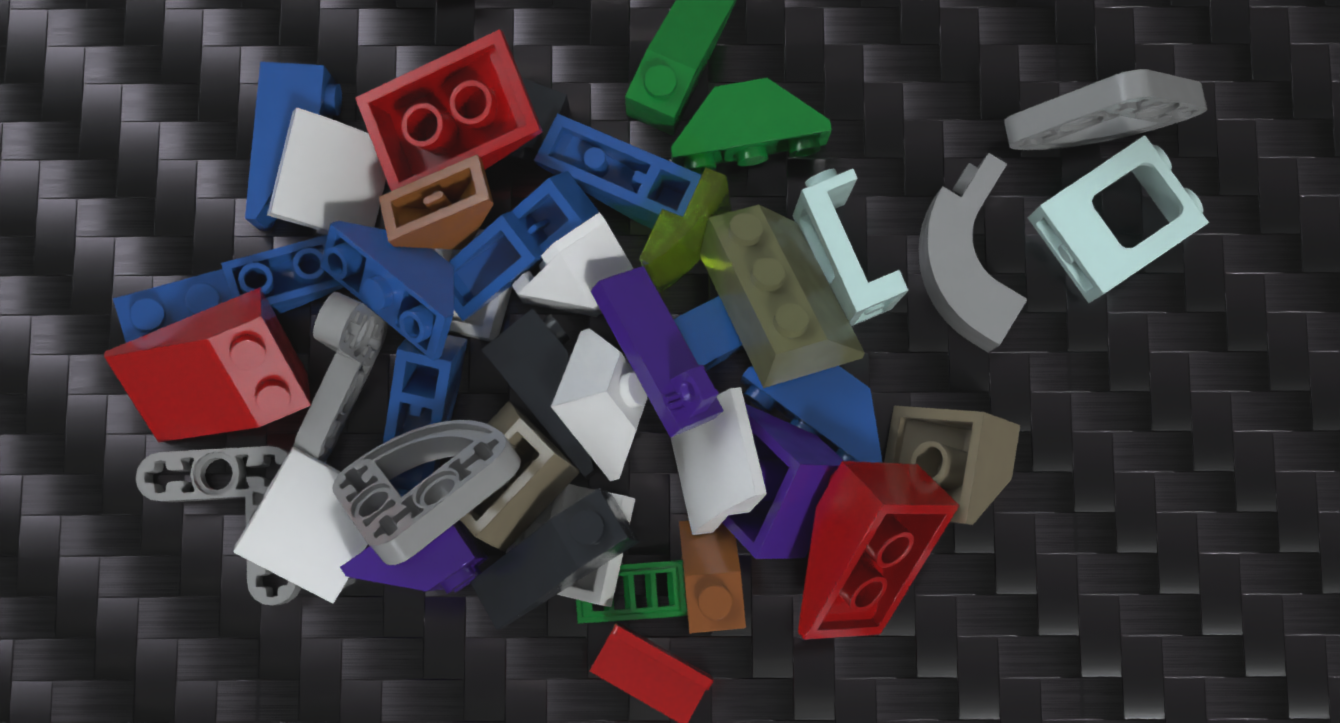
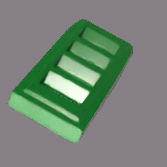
(676, 595)

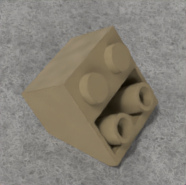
(538, 481)

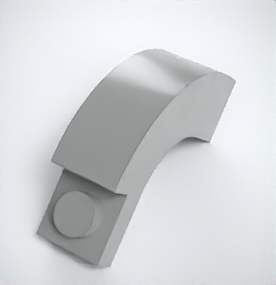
(951, 272)

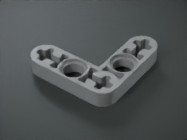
(357, 339)
(180, 491)

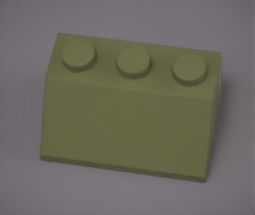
(776, 295)

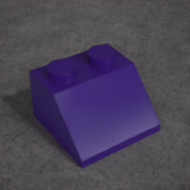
(795, 478)
(443, 564)

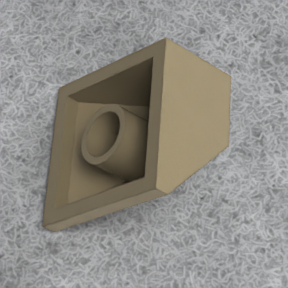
(960, 450)

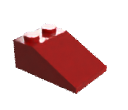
(450, 112)
(213, 371)
(869, 546)

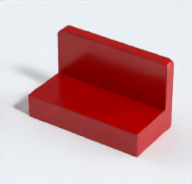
(651, 673)

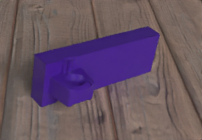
(657, 351)

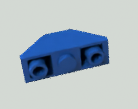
(400, 284)
(827, 405)

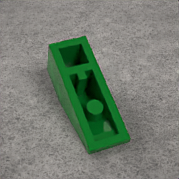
(676, 62)

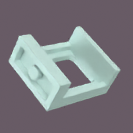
(1085, 242)
(834, 253)

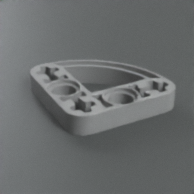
(1107, 111)
(406, 524)

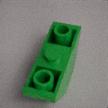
(747, 125)

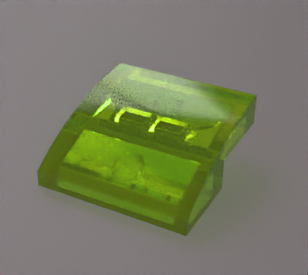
(677, 240)

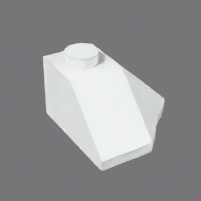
(574, 268)
(600, 401)

